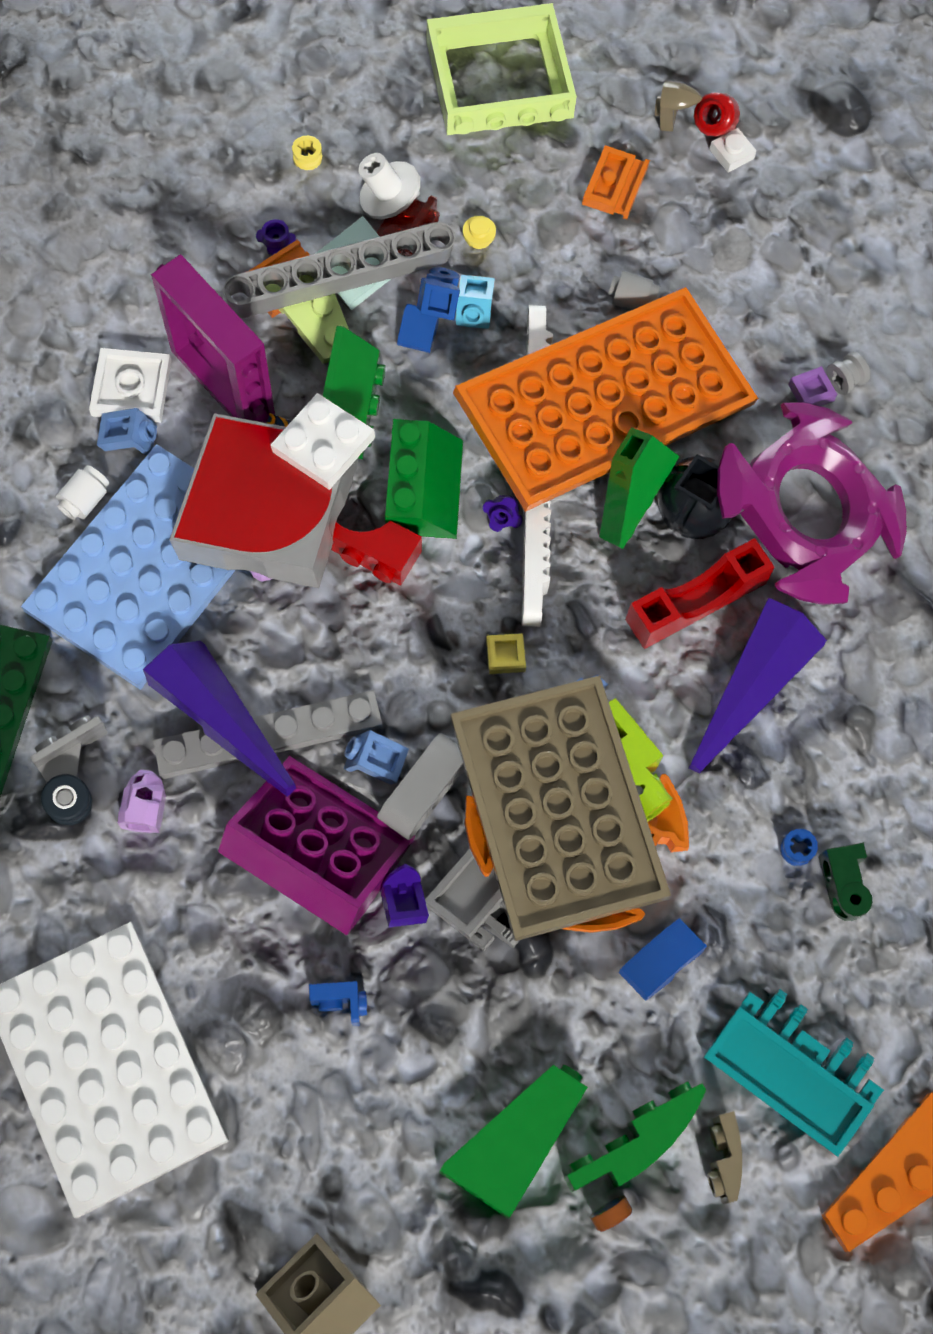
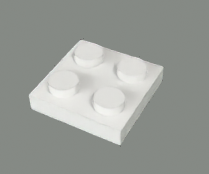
(130, 381)
(323, 441)

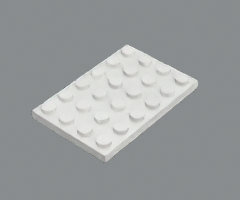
(105, 1070)

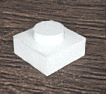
(732, 150)

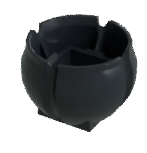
(686, 510)

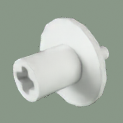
(387, 186)

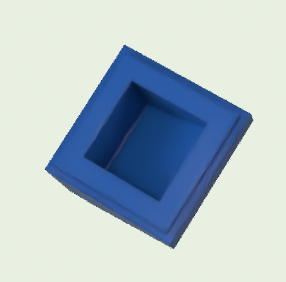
(417, 329)

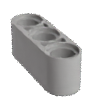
(423, 787)

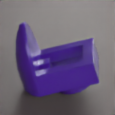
(404, 897)

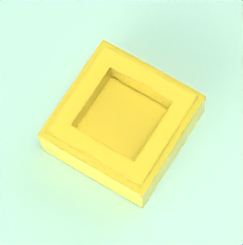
(506, 653)

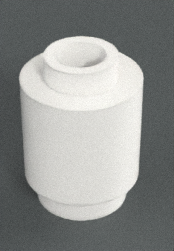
(82, 492)

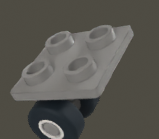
(64, 794)

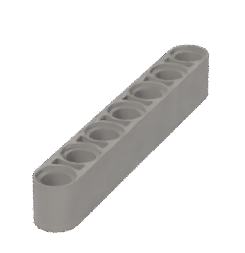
(351, 258)

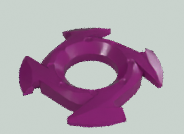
(865, 503)

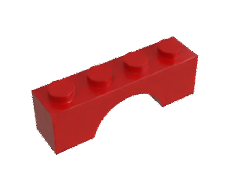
(384, 551)
(673, 609)

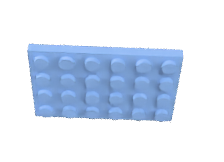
(121, 582)

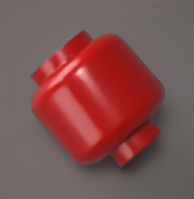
(727, 112)

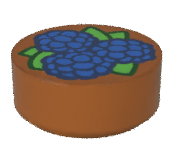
(611, 1214)

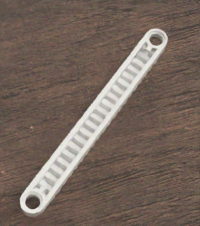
(536, 520)

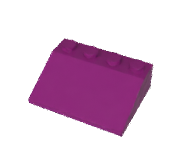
(315, 846)

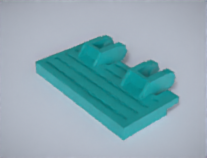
(792, 1075)

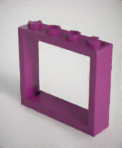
(213, 342)

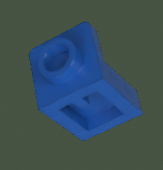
(333, 995)

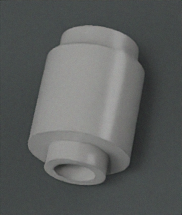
(632, 291)

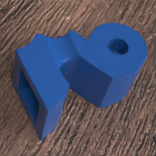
(439, 293)

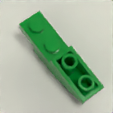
(653, 1135)

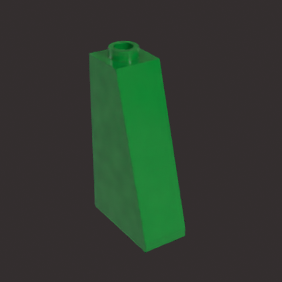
(514, 1144)

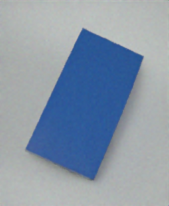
(662, 958)

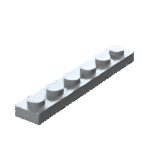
(282, 730)

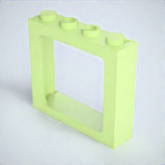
(496, 27)

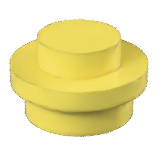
(479, 232)

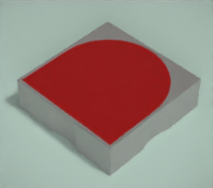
(256, 508)

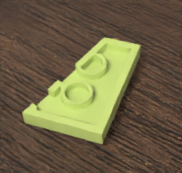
(315, 320)

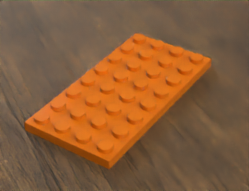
(570, 405)

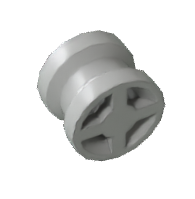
(848, 373)

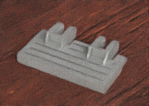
(471, 902)

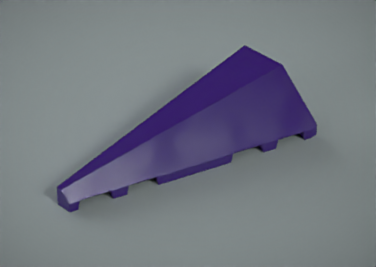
(773, 655)
(197, 686)

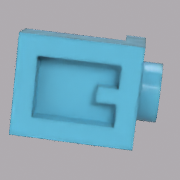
(475, 301)

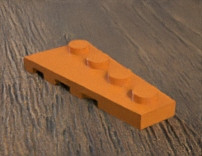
(890, 1184)

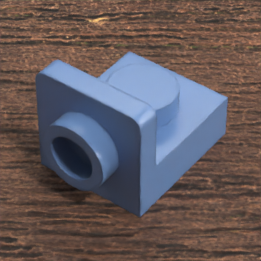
(127, 430)
(375, 756)

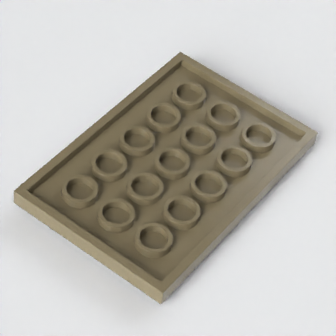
(559, 808)

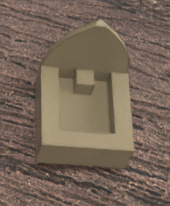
(674, 98)

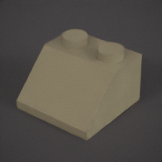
(317, 1293)

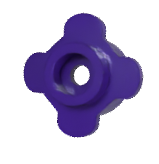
(273, 229)
(503, 504)

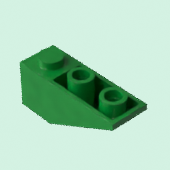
(633, 482)

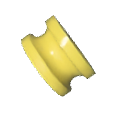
(303, 144)

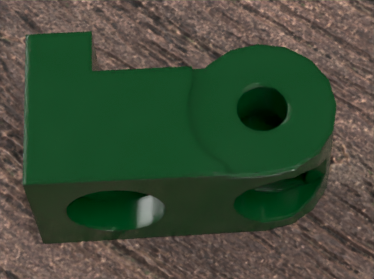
(844, 881)

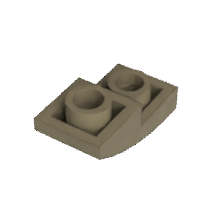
(726, 1173)

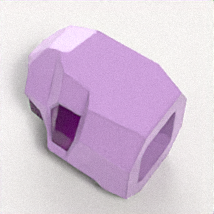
(142, 803)

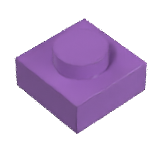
(813, 387)

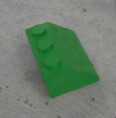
(354, 376)
(424, 479)

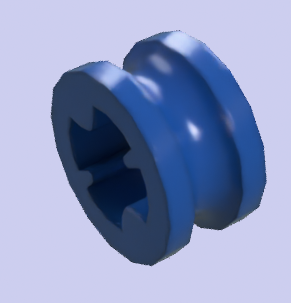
(799, 836)

